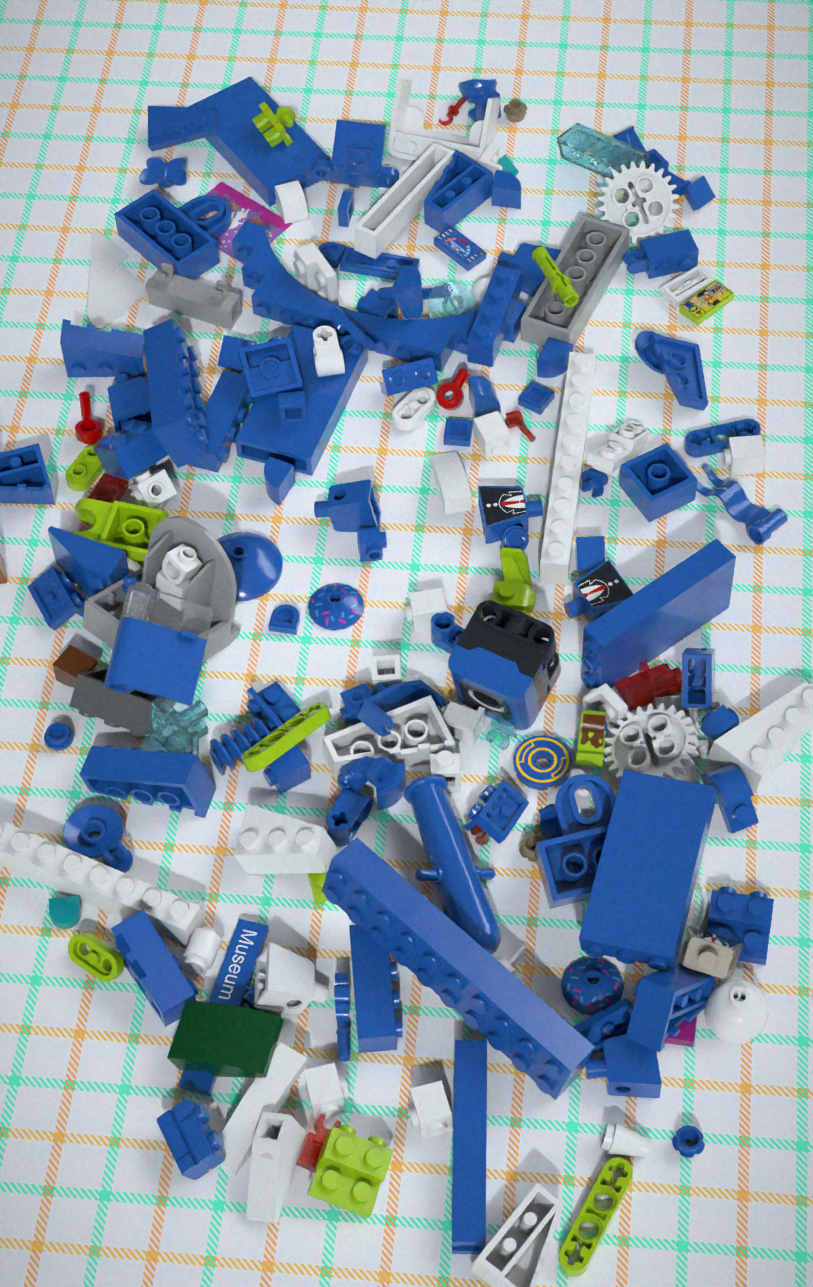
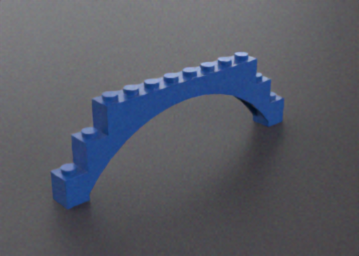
(289, 302)

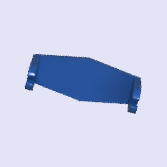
(390, 698)

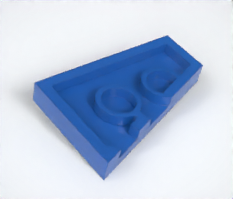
(179, 125)
(682, 369)

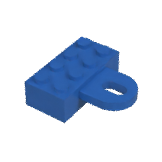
(173, 233)
(571, 861)

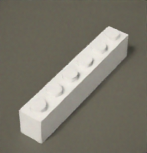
(400, 202)

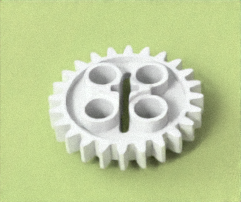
(659, 193)
(672, 739)

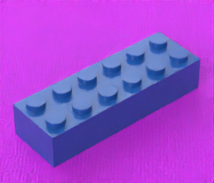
(175, 393)

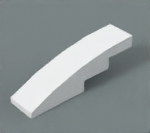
(263, 1095)

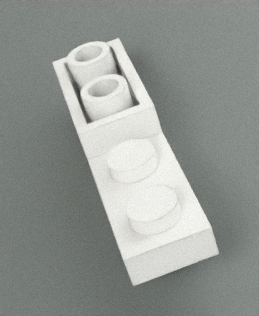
(622, 446)

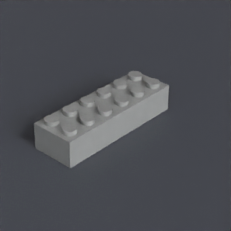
(590, 262)

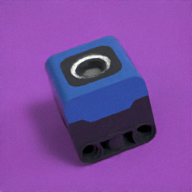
(505, 664)

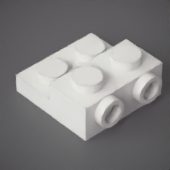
(315, 272)

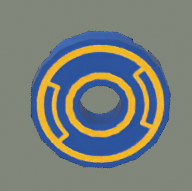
(542, 748)

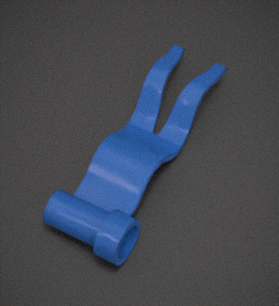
(738, 506)

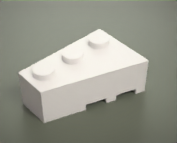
(281, 844)
(521, 1244)

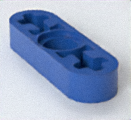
(731, 429)

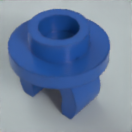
(593, 480)
(119, 858)

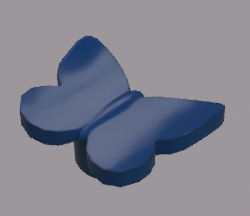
(163, 173)

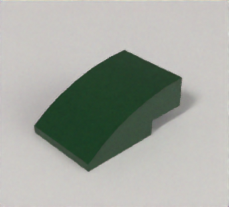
(225, 1040)

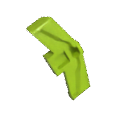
(517, 588)

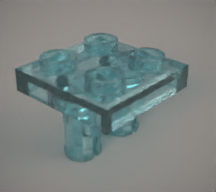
(178, 730)

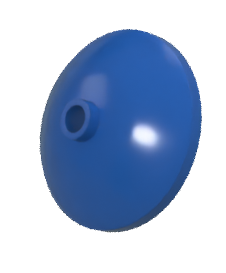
(258, 565)

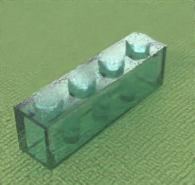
(598, 151)

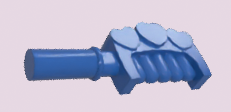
(342, 1001)

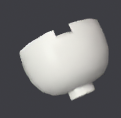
(736, 1011)

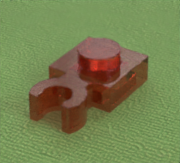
(312, 1144)

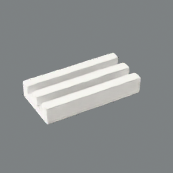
(689, 287)

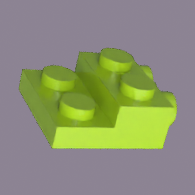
(350, 1170)

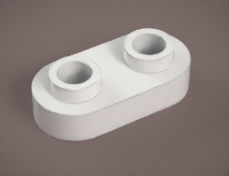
(411, 411)

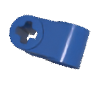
(347, 816)

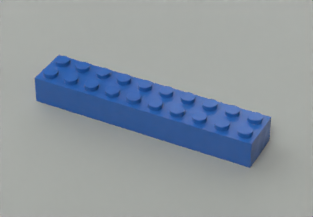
(457, 969)

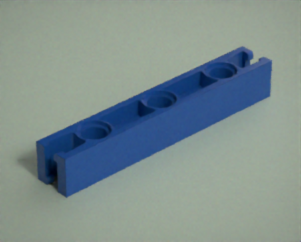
(469, 1147)

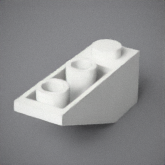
(272, 1165)

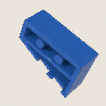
(24, 477)
(153, 967)

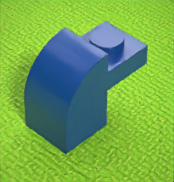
(732, 796)

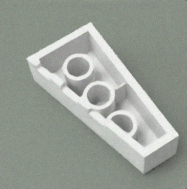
(766, 737)

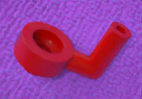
(455, 387)
(87, 430)

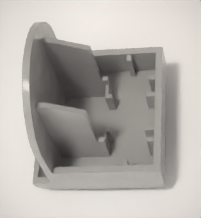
(211, 586)

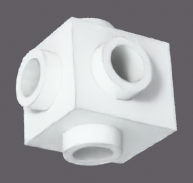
(152, 489)

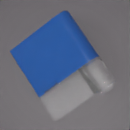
(159, 644)

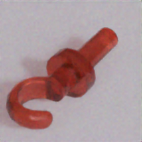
(453, 111)

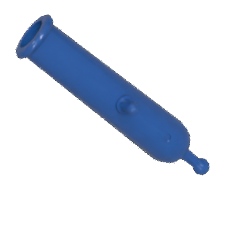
(451, 862)

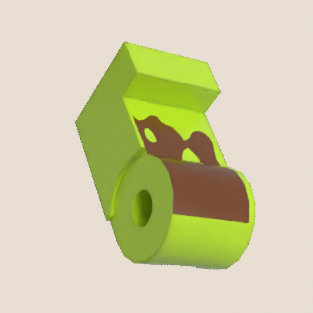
(591, 738)

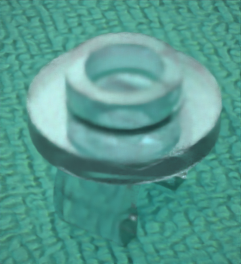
(503, 729)

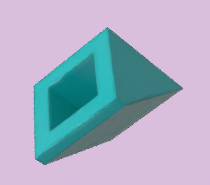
(508, 165)

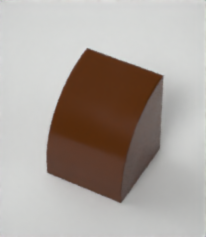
(72, 663)

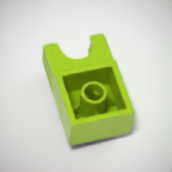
(119, 525)

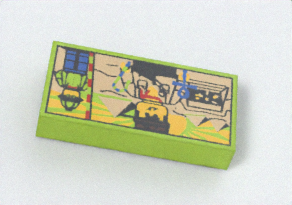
(706, 302)

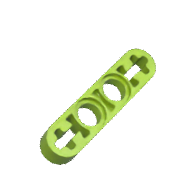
(286, 736)
(596, 1216)

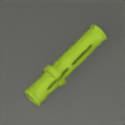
(559, 283)

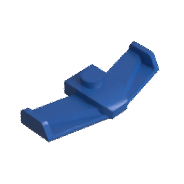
(630, 137)

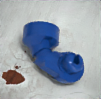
(377, 771)

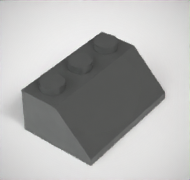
(115, 708)

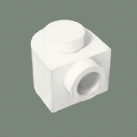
(180, 564)

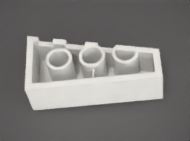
(415, 735)

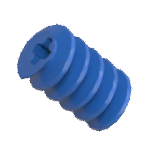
(236, 744)

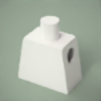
(286, 981)

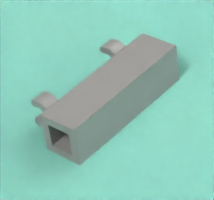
(194, 298)

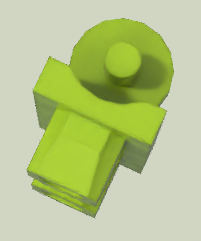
(266, 119)

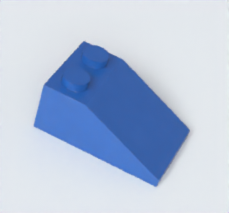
(88, 562)

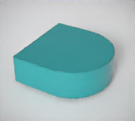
(65, 911)

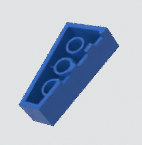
(149, 777)

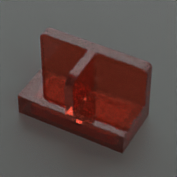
(649, 683)

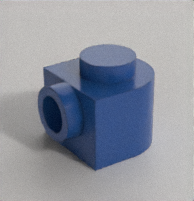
(370, 543)
(719, 722)

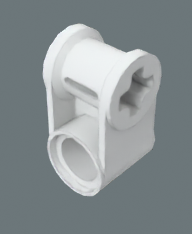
(327, 352)

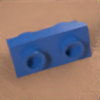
(408, 376)
(56, 597)
(271, 705)
(497, 811)

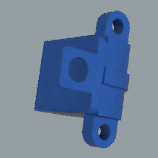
(356, 157)

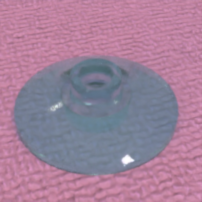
(442, 296)

